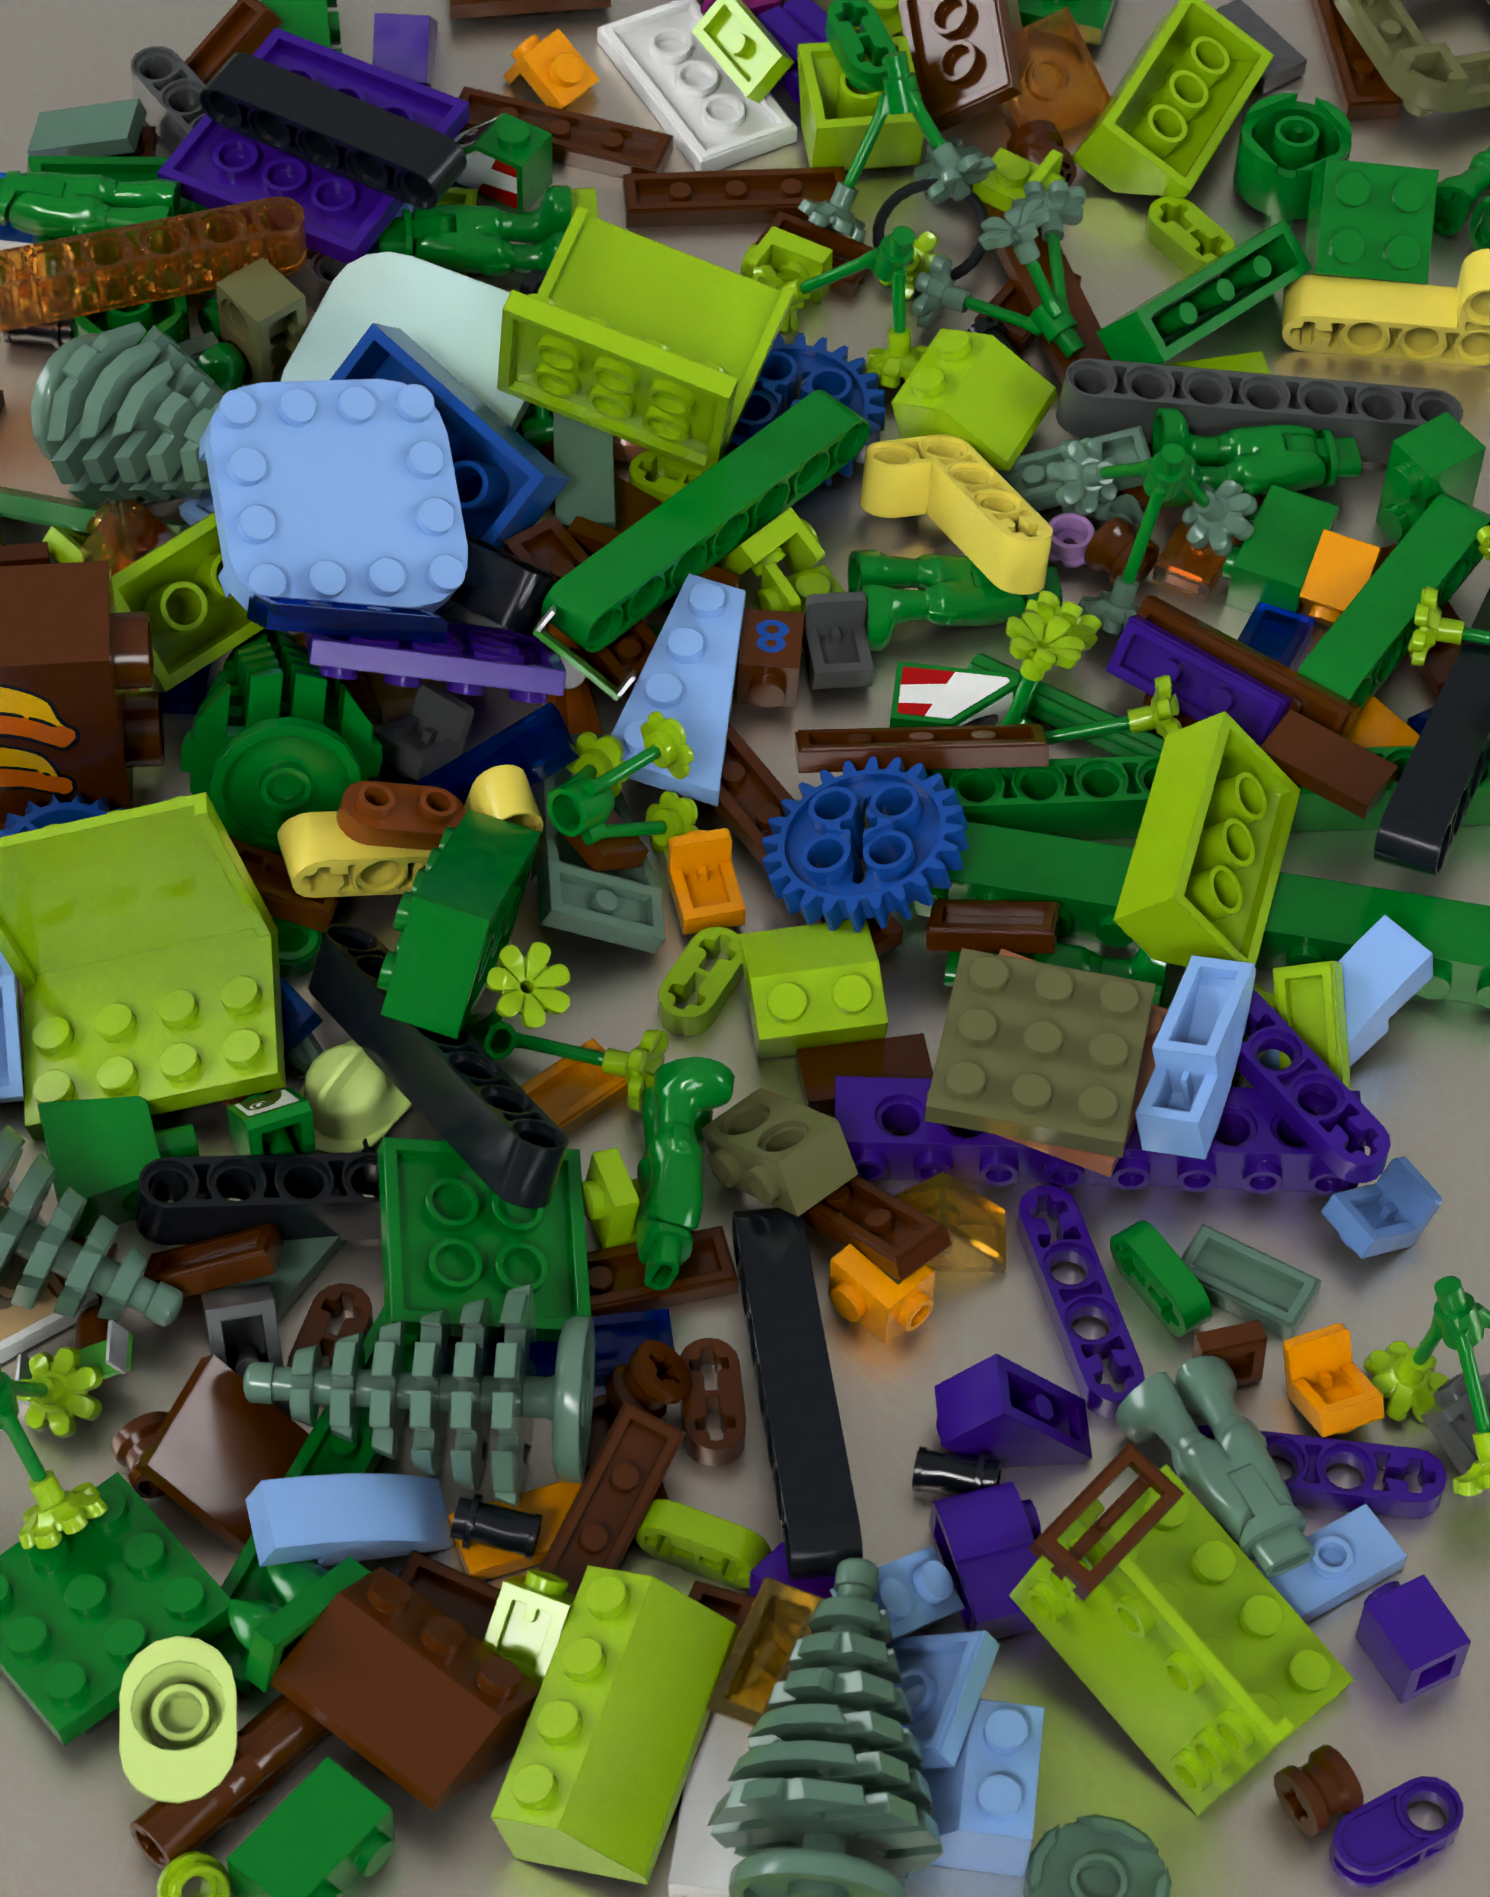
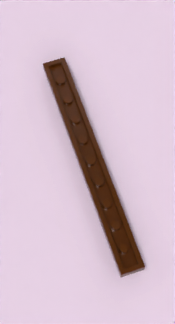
(748, 787)

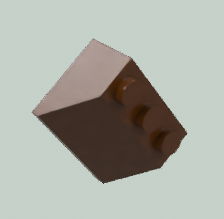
(408, 1688)

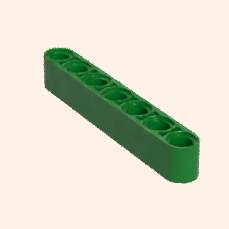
(705, 520)

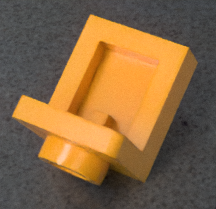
(552, 69)
(704, 880)
(873, 1299)
(1327, 1382)

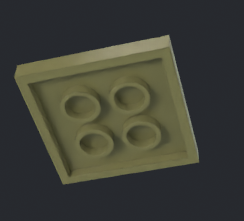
(1040, 1053)

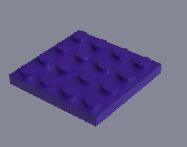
(339, 214)
(467, 661)

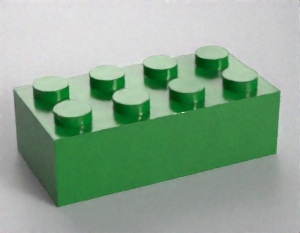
(456, 922)

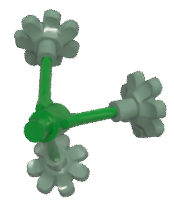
(944, 159)
(1039, 209)
(1210, 519)

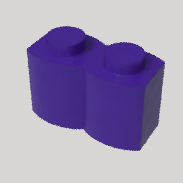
(985, 1549)

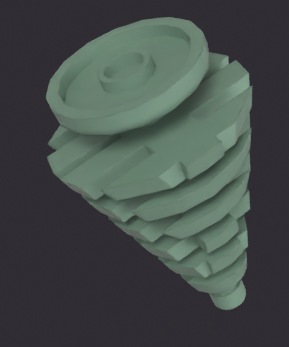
(125, 416)
(53, 1251)
(470, 1392)
(830, 1777)

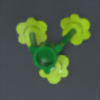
(588, 796)

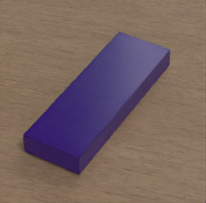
(1198, 678)

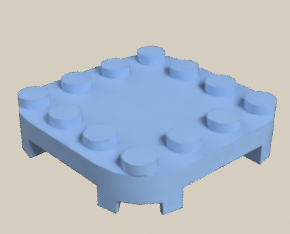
(335, 493)

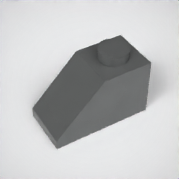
(243, 1328)

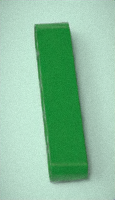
(1379, 621)

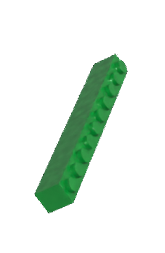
(1305, 924)

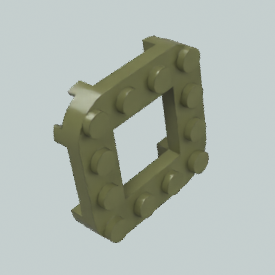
(1417, 72)

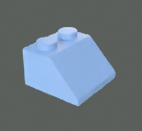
(990, 1795)

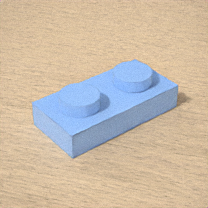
(915, 1592)

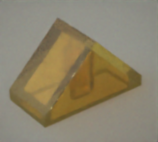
(972, 1222)
(762, 1651)

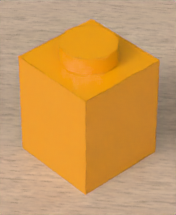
(1337, 575)

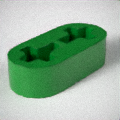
(851, 47)
(1160, 1278)

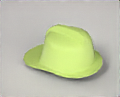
(350, 1099)
(178, 1720)

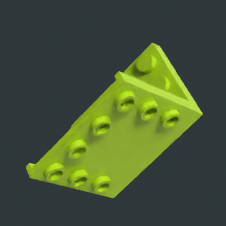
(640, 341)
(141, 960)
(1185, 1646)

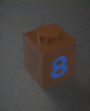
(770, 658)

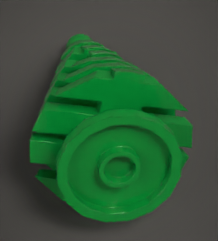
(276, 740)

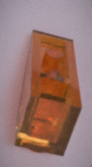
(123, 534)

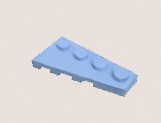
(691, 681)

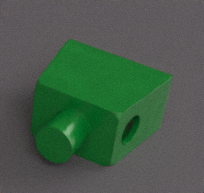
(102, 1150)

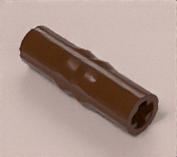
(263, 1753)

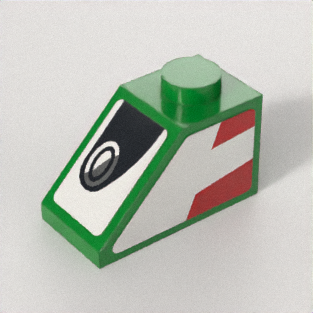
(507, 161)
(950, 696)
(272, 1124)

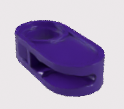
(1382, 1840)

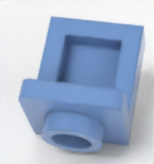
(1385, 1213)

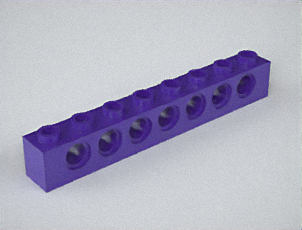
(1257, 1162)

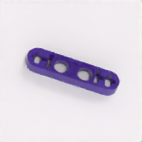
(1312, 1076)
(1072, 1301)
(1313, 1489)

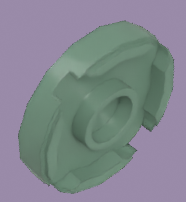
(1096, 1860)

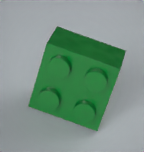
(1370, 221)

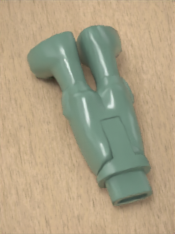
(1227, 1474)

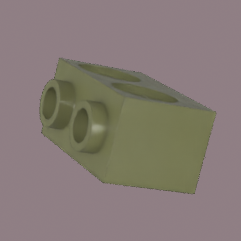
(261, 318)
(778, 1151)

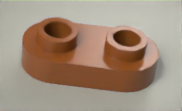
(398, 814)

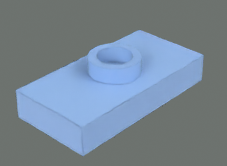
(1346, 1561)

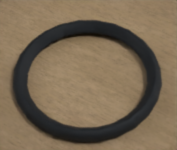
(923, 185)

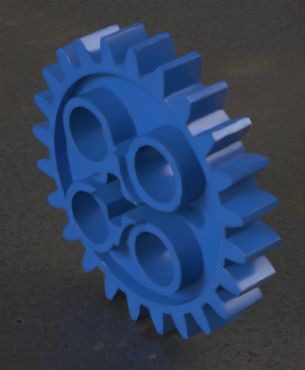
(789, 366)
(906, 851)

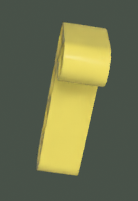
(1393, 317)
(965, 500)
(331, 864)

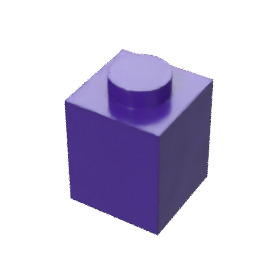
(1411, 1637)

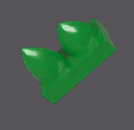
(273, 1630)

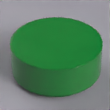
(297, 948)

